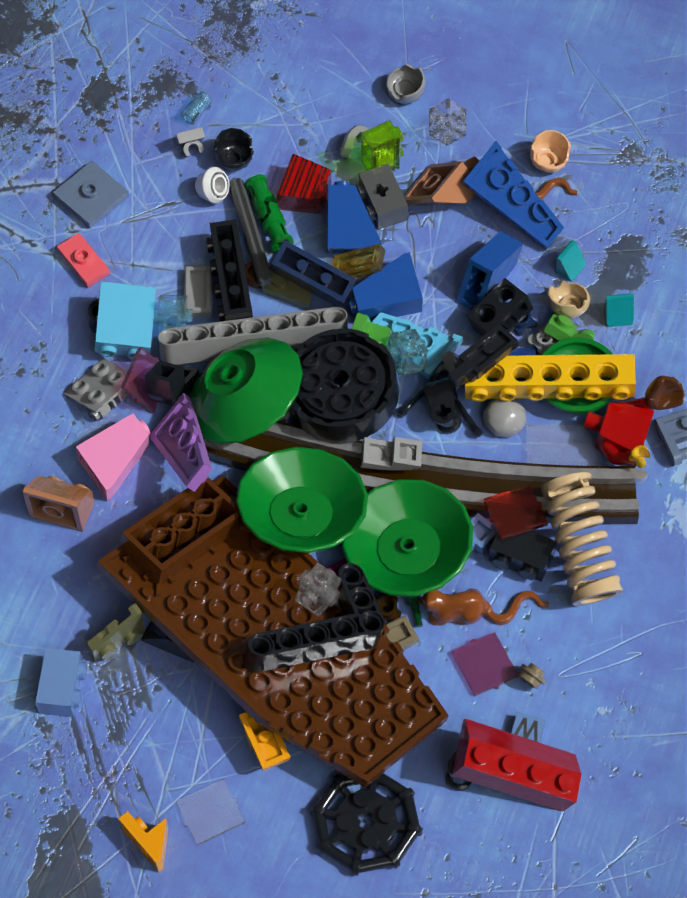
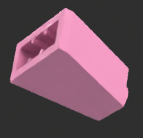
(114, 453)

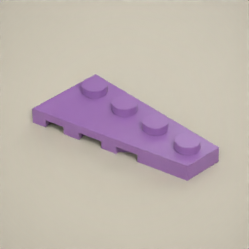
(182, 443)

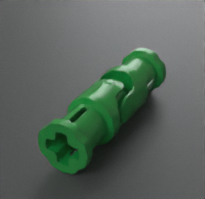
(268, 211)

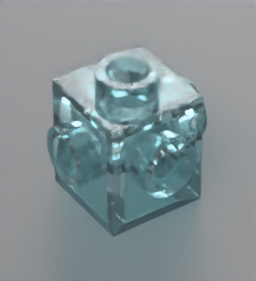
(170, 307)
(407, 351)

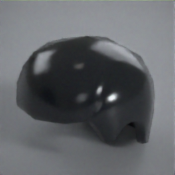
(233, 149)

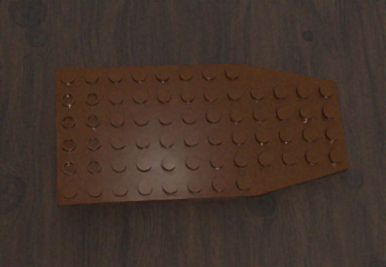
(218, 585)

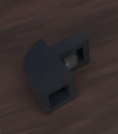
(168, 381)

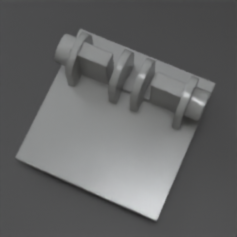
(99, 389)

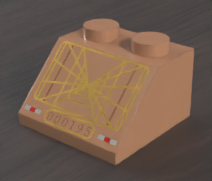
(59, 502)

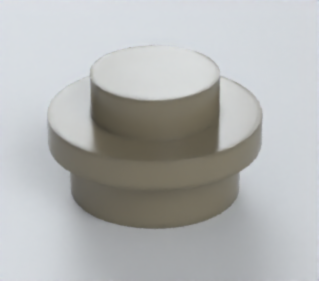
(532, 675)

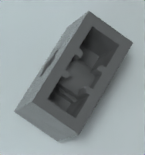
(382, 196)

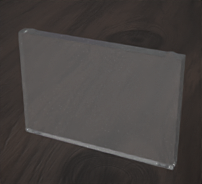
(561, 445)

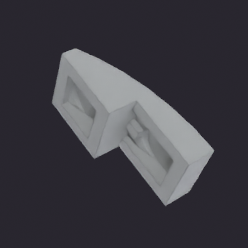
(388, 455)

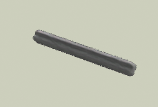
(250, 232)

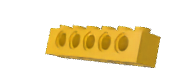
(561, 368)

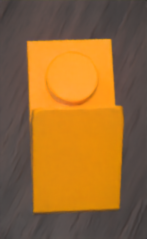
(267, 745)
(150, 844)

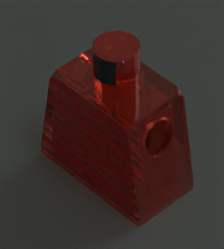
(304, 186)

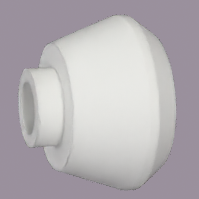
(212, 185)

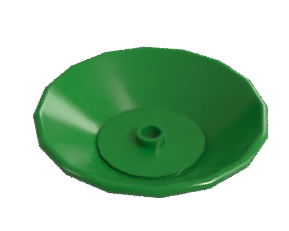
(246, 389)
(305, 481)
(414, 515)

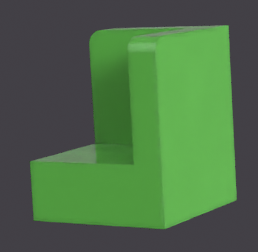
(375, 331)

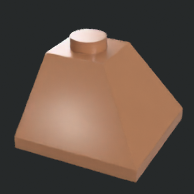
(440, 185)

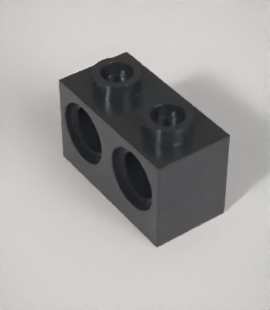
(502, 313)

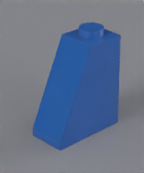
(348, 220)
(488, 268)
(388, 291)

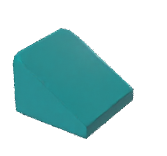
(570, 262)
(619, 310)

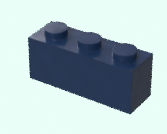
(312, 274)

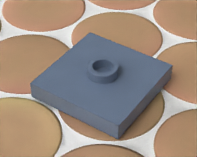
(90, 194)

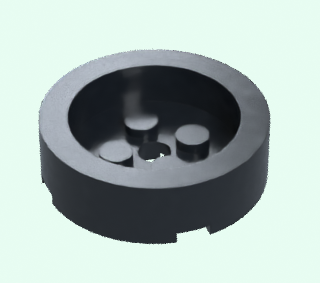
(357, 406)

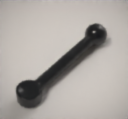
(404, 409)
(475, 428)

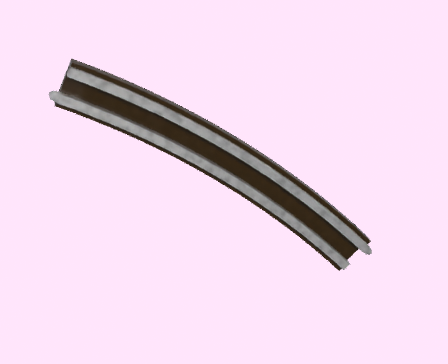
(464, 477)

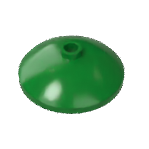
(578, 346)

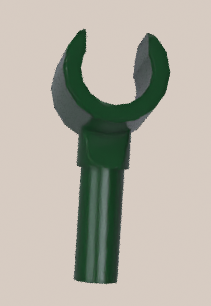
(413, 602)

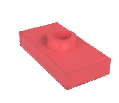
(83, 260)

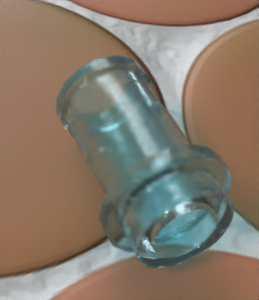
(198, 105)

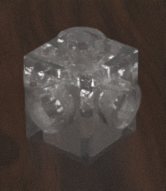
(447, 122)
(318, 589)

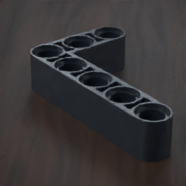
(359, 614)

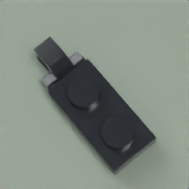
(482, 356)

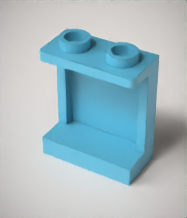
(124, 319)

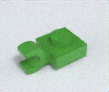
(563, 328)

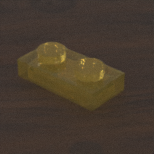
(360, 261)

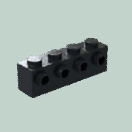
(230, 270)

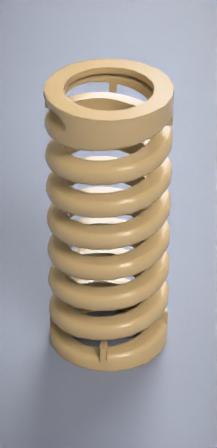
(559, 493)

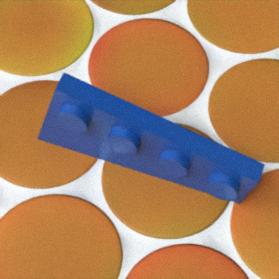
(512, 196)

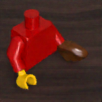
(627, 422)

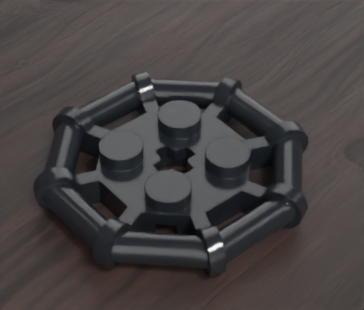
(368, 838)

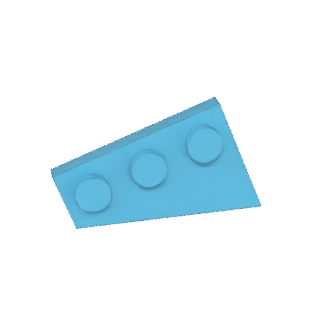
(436, 342)

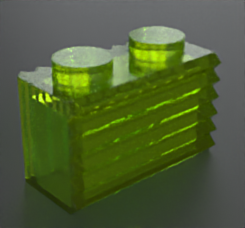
(382, 146)

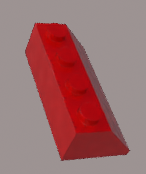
(517, 766)

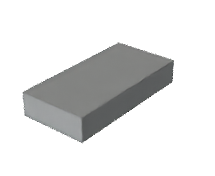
(199, 290)

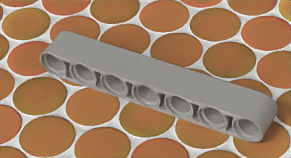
(208, 340)

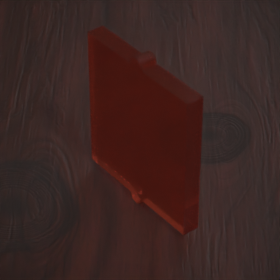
(515, 512)

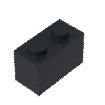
(523, 553)

